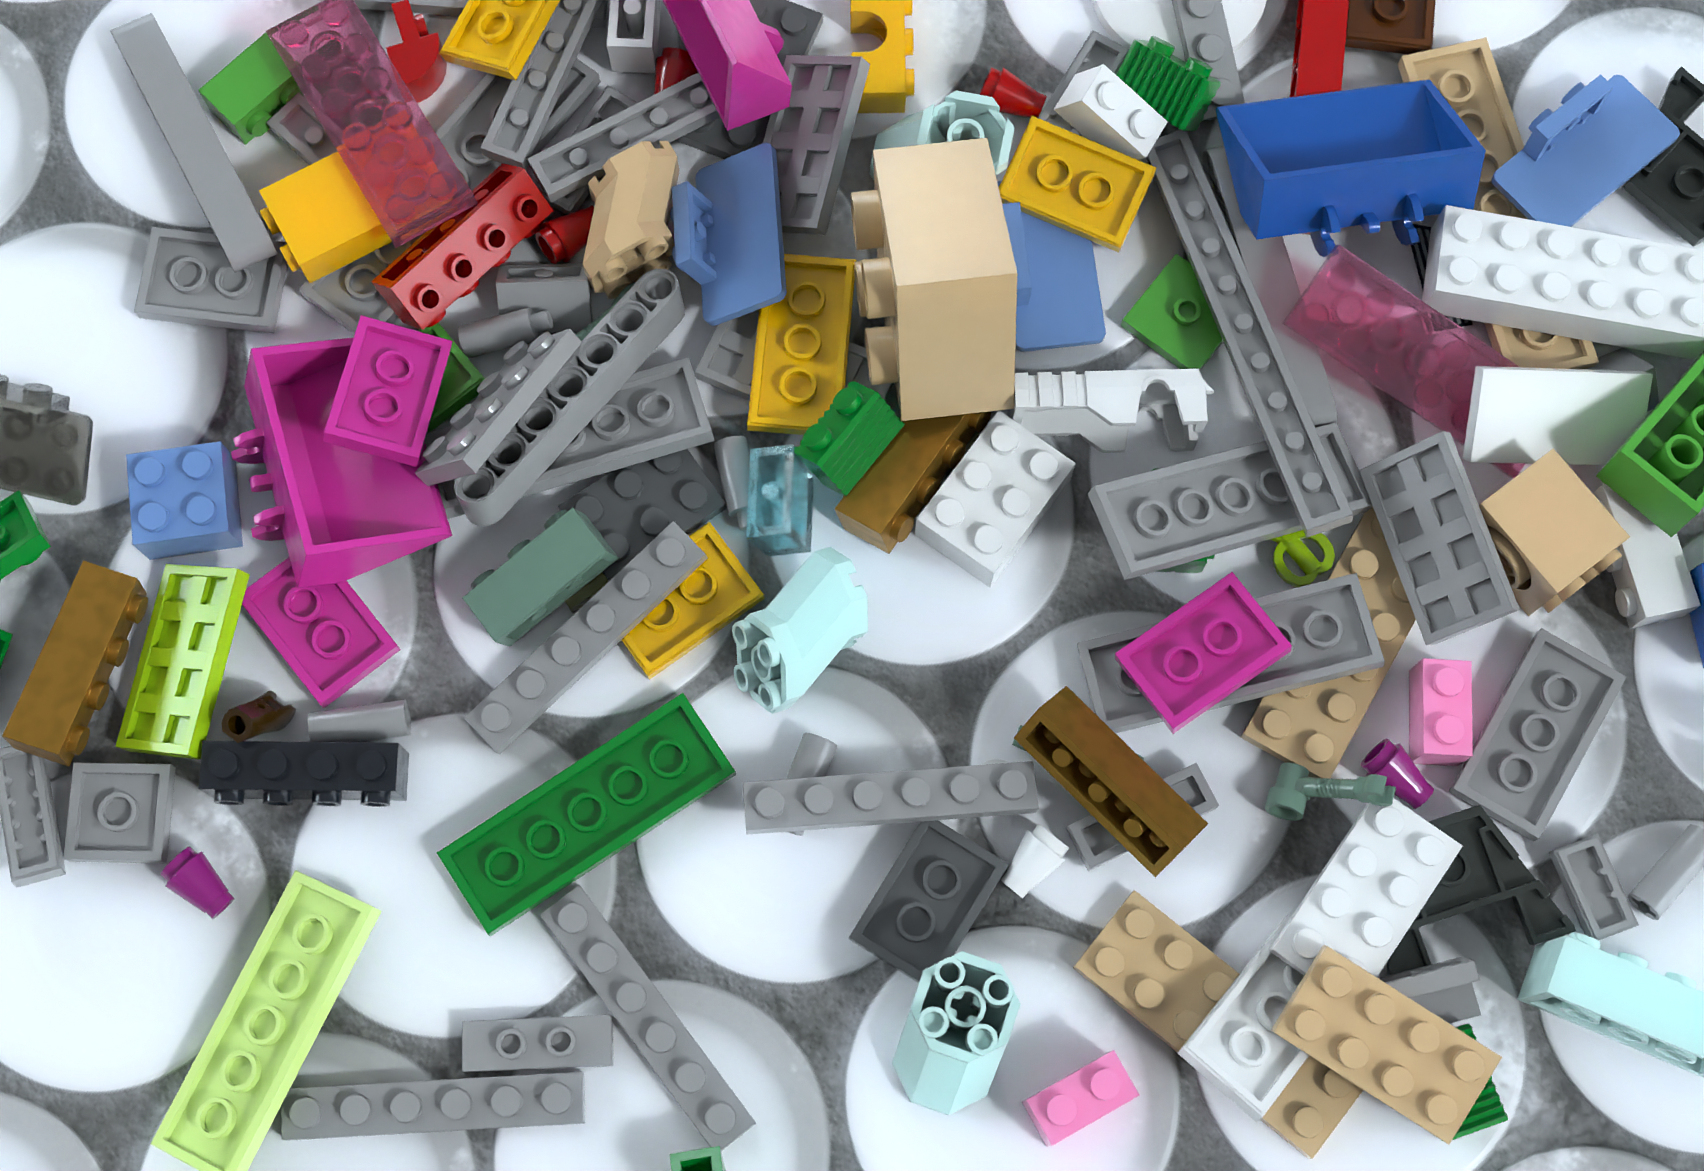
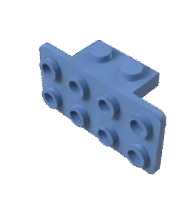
(1584, 151)
(732, 234)
(1055, 285)

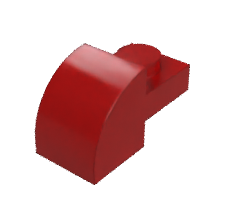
(418, 55)

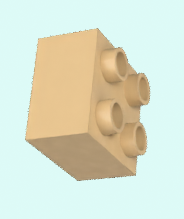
(937, 279)

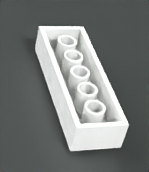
(1566, 282)

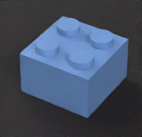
(184, 500)

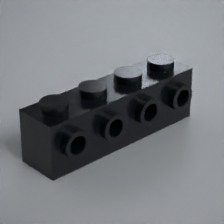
(304, 772)

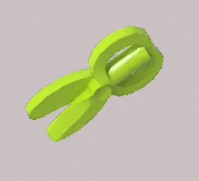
(1302, 556)

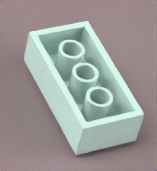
(1618, 999)

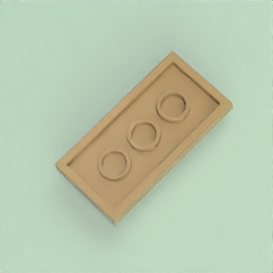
(1386, 1044)

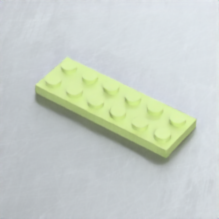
(266, 1027)

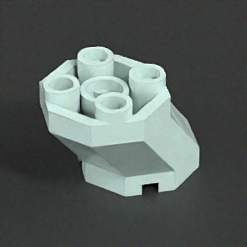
(956, 119)
(800, 631)
(955, 1032)

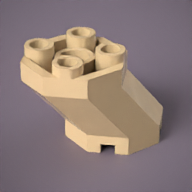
(631, 217)

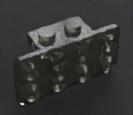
(43, 443)

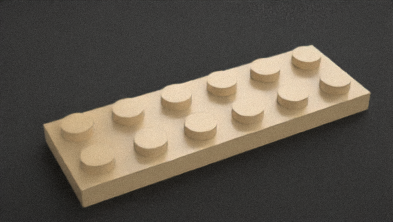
(1319, 720)
(1172, 986)

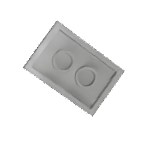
(193, 283)

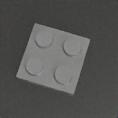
(119, 813)

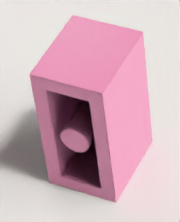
(1440, 712)
(1080, 1098)

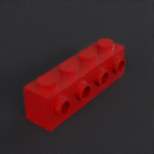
(461, 250)

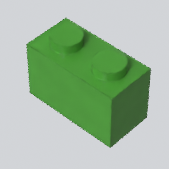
(250, 90)

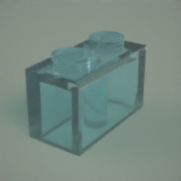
(779, 501)

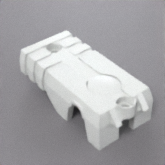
(1105, 404)

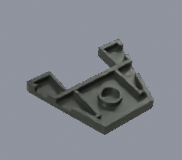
(1675, 179)
(1481, 874)

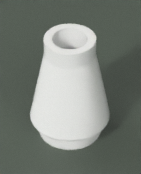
(1034, 860)

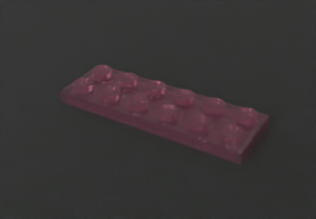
(371, 119)
(1394, 342)

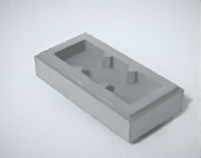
(1593, 888)

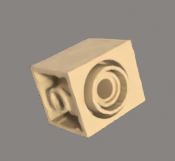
(1550, 533)

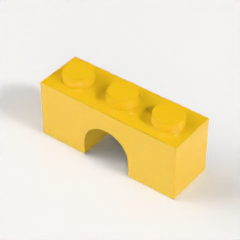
(887, 77)

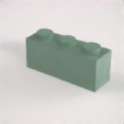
(539, 576)

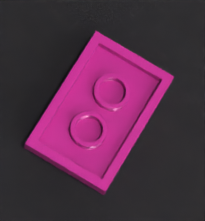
(387, 391)
(319, 631)
(1203, 652)

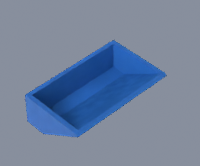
(1349, 161)

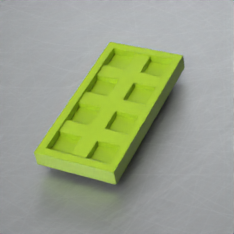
(182, 660)

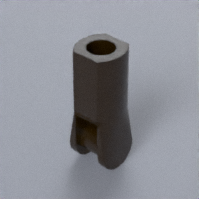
(257, 717)

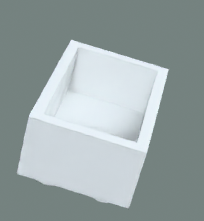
(994, 498)

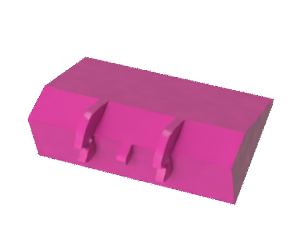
(733, 57)
(332, 503)

